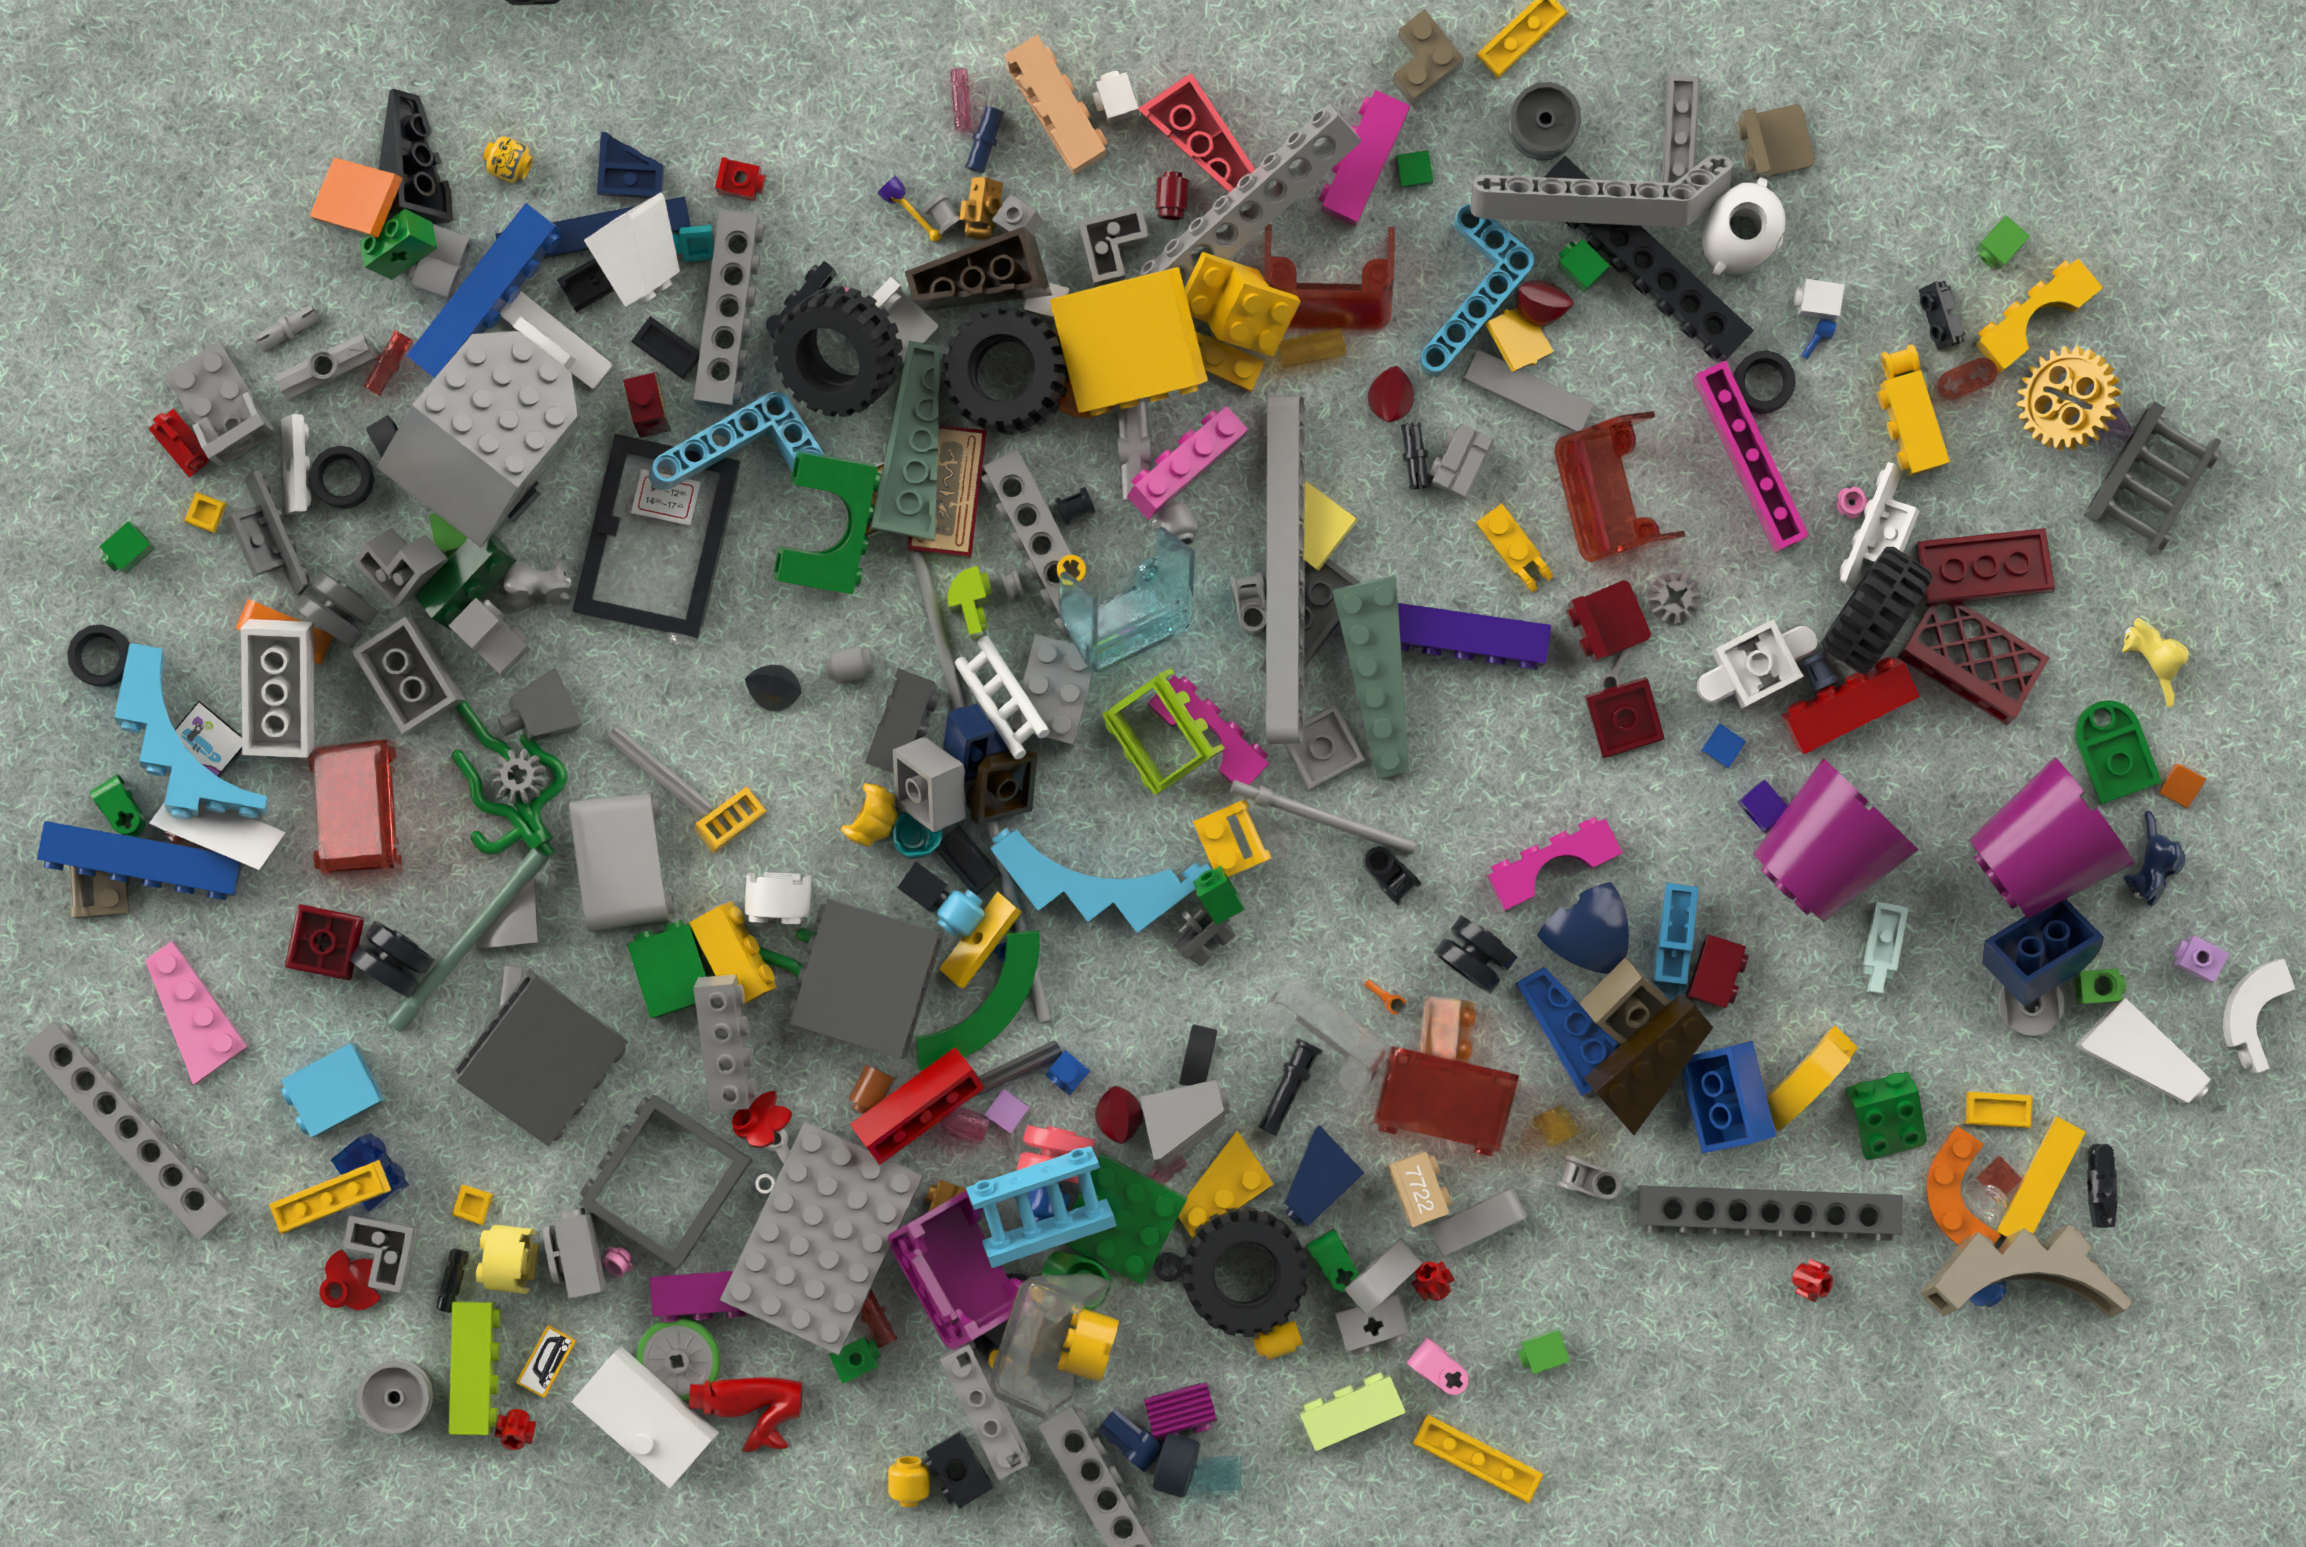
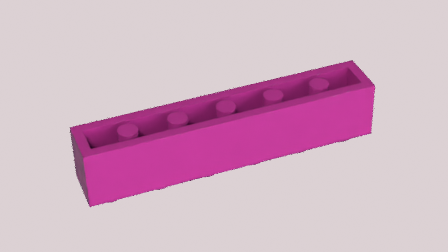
(1750, 457)

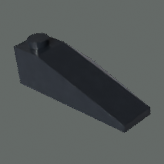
(410, 157)

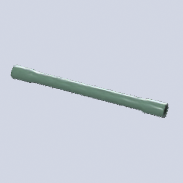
(523, 874)

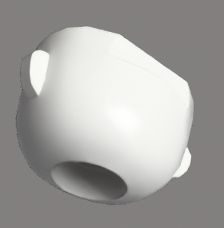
(1737, 255)

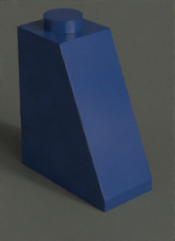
(1320, 1178)

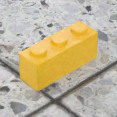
(1913, 423)
(733, 949)

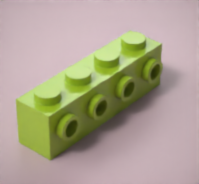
(473, 1367)

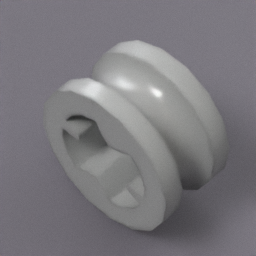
(1012, 585)

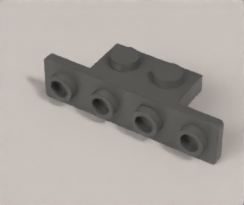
(264, 536)

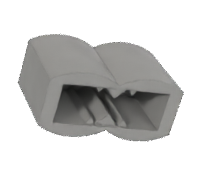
(442, 268)

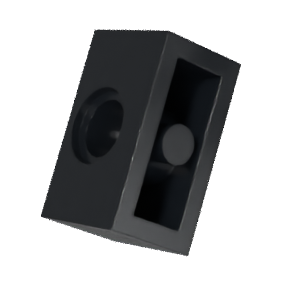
(957, 1449)

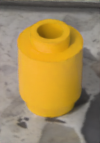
(1278, 1342)

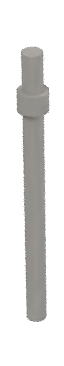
(1263, 797)

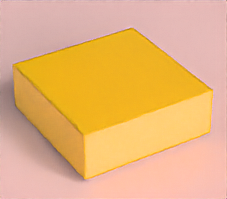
(205, 512)
(472, 1204)

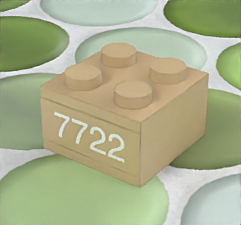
(1419, 1189)

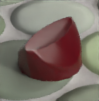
(1542, 302)
(1391, 395)
(1118, 1114)

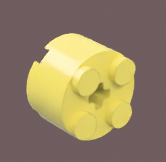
(507, 1259)

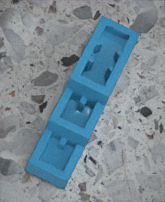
(1675, 939)

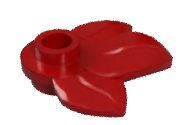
(761, 1120)
(352, 1278)

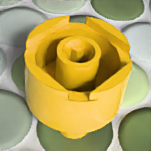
(1088, 1345)

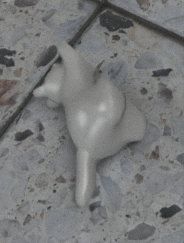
(526, 584)

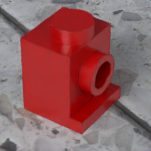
(747, 190)

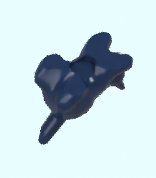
(2160, 860)

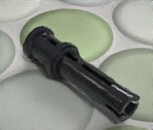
(1295, 1073)

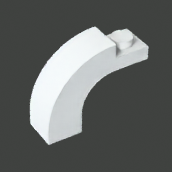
(2244, 1007)

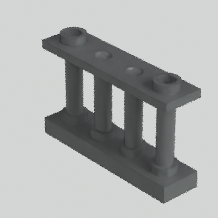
(2136, 450)

